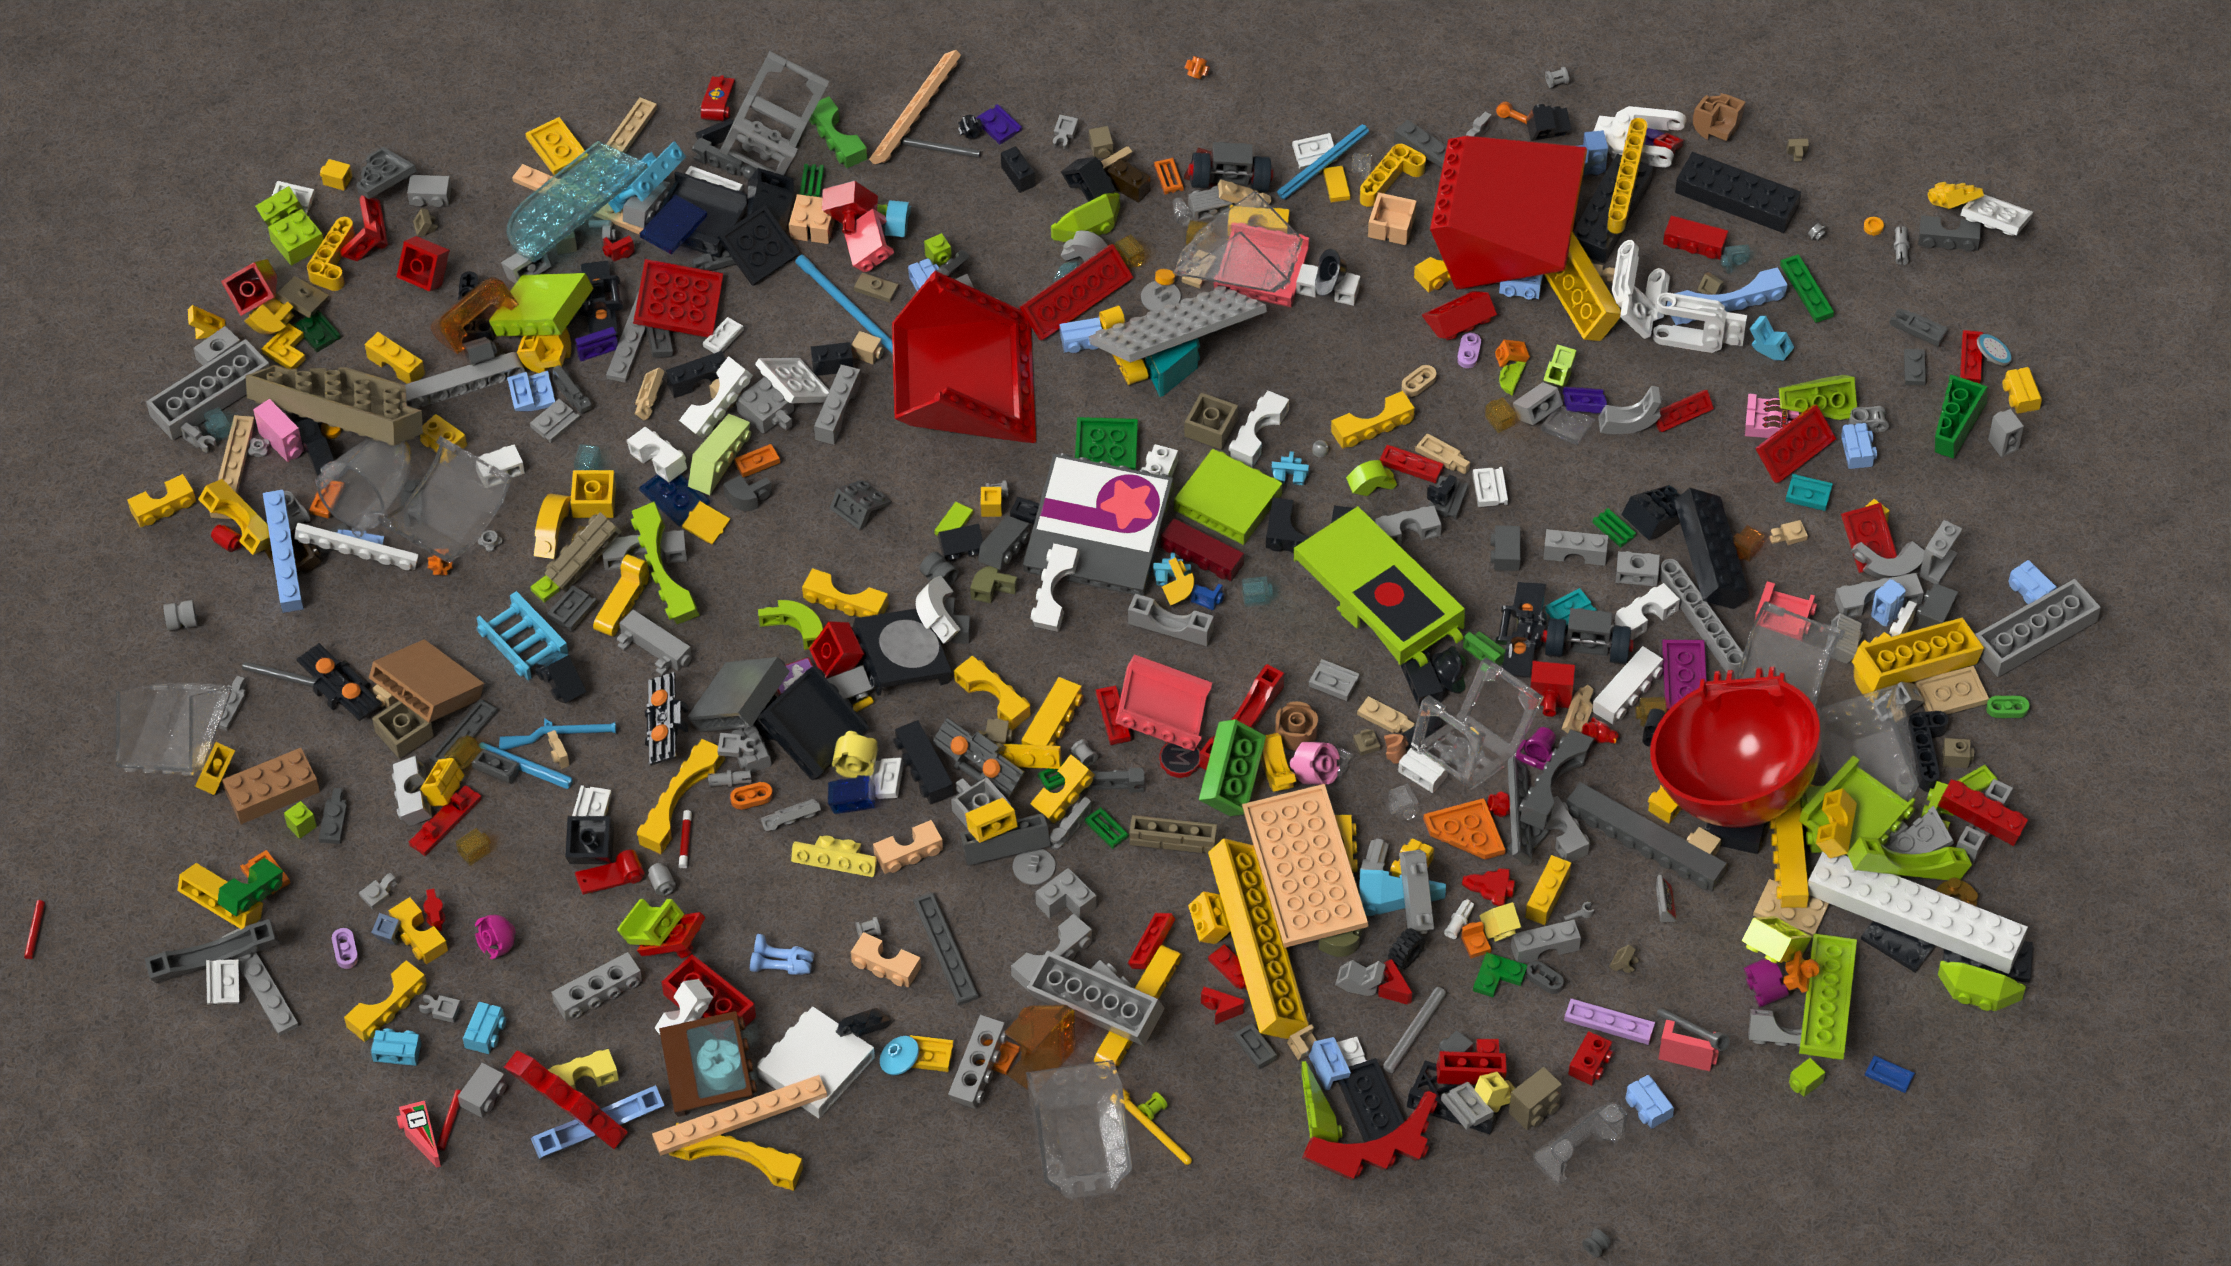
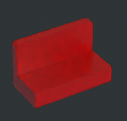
(362, 242)

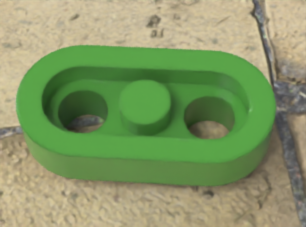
(2007, 706)

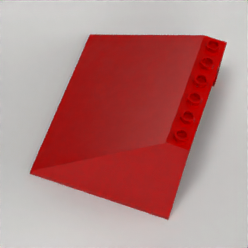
(1505, 208)
(963, 363)

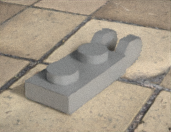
(1069, 825)

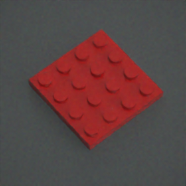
(678, 298)

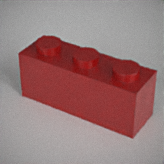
(1695, 237)
(1468, 1066)

